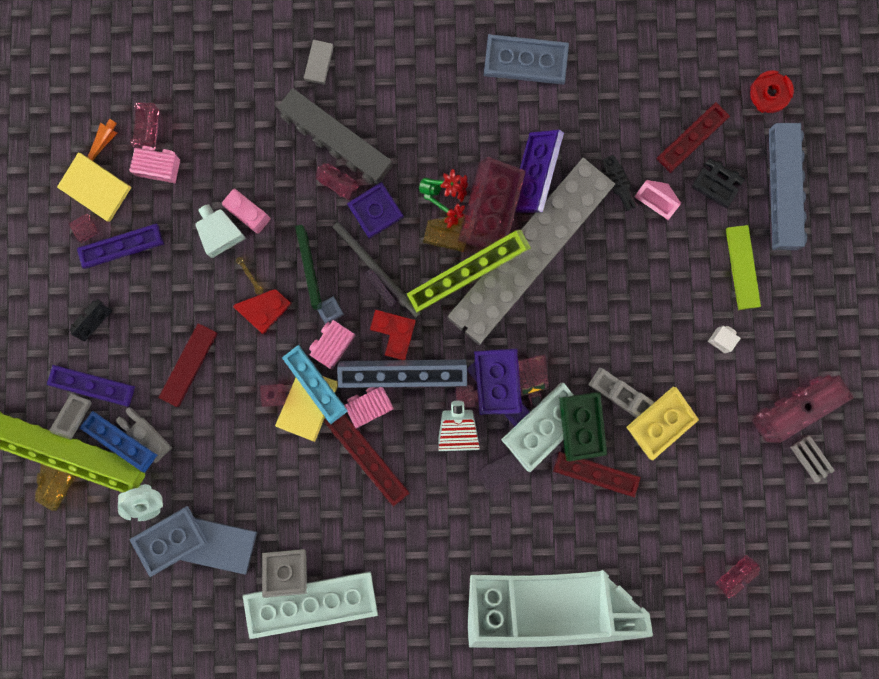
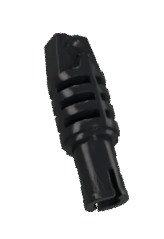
(622, 186)

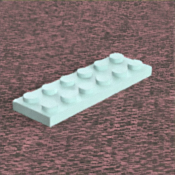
(324, 604)

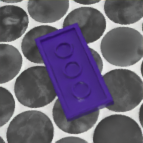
(539, 164)

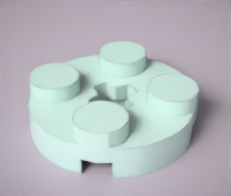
(130, 503)

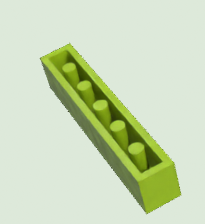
(469, 270)

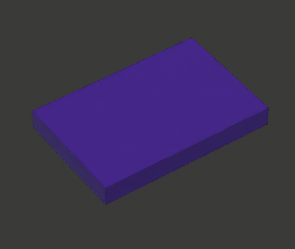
(498, 381)

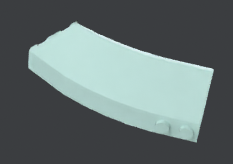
(552, 611)

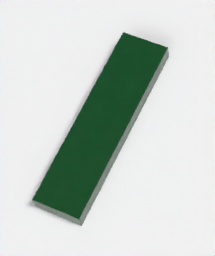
(308, 267)

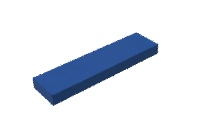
(118, 441)

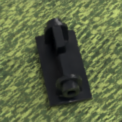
(85, 326)

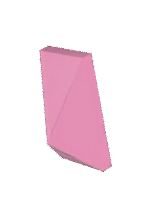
(658, 197)

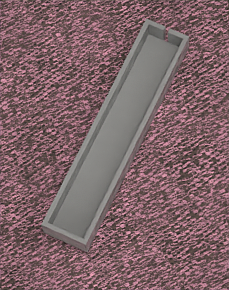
(546, 234)

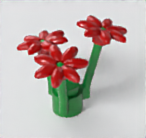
(432, 187)

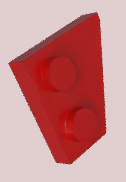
(263, 309)

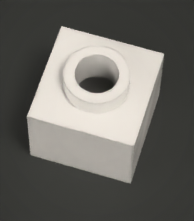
(724, 339)

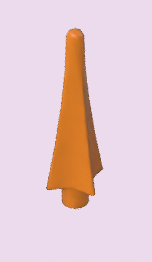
(103, 137)

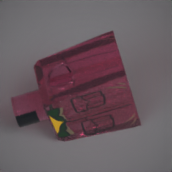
(533, 378)

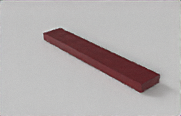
(368, 459)

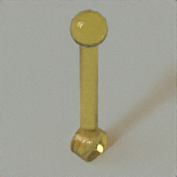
(258, 289)

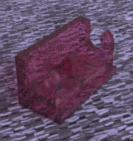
(145, 125)

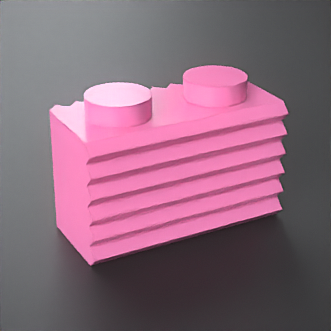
(155, 164)
(246, 211)
(331, 344)
(368, 406)

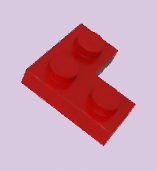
(398, 328)

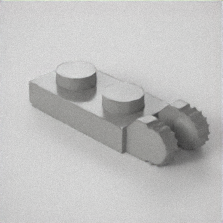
(145, 434)

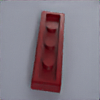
(693, 137)
(188, 365)
(597, 475)

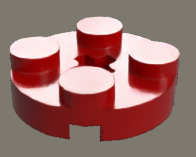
(766, 102)

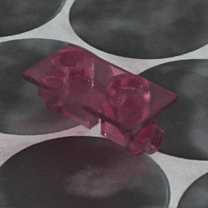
(328, 176)
(731, 581)

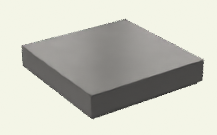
(284, 573)

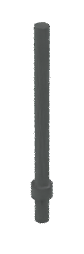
(403, 298)

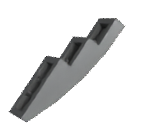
(620, 393)

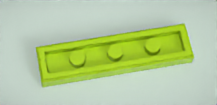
(743, 267)

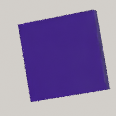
(375, 210)

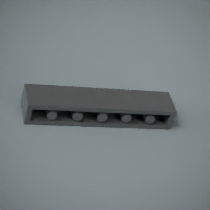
(335, 137)

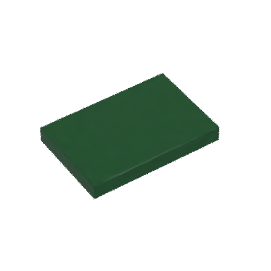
(583, 426)

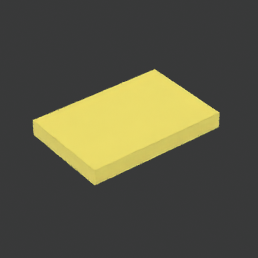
(94, 187)
(300, 412)
(662, 423)

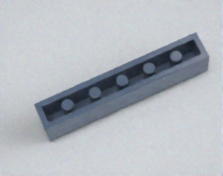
(787, 186)
(402, 373)

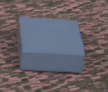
(330, 310)

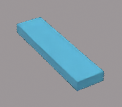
(314, 384)

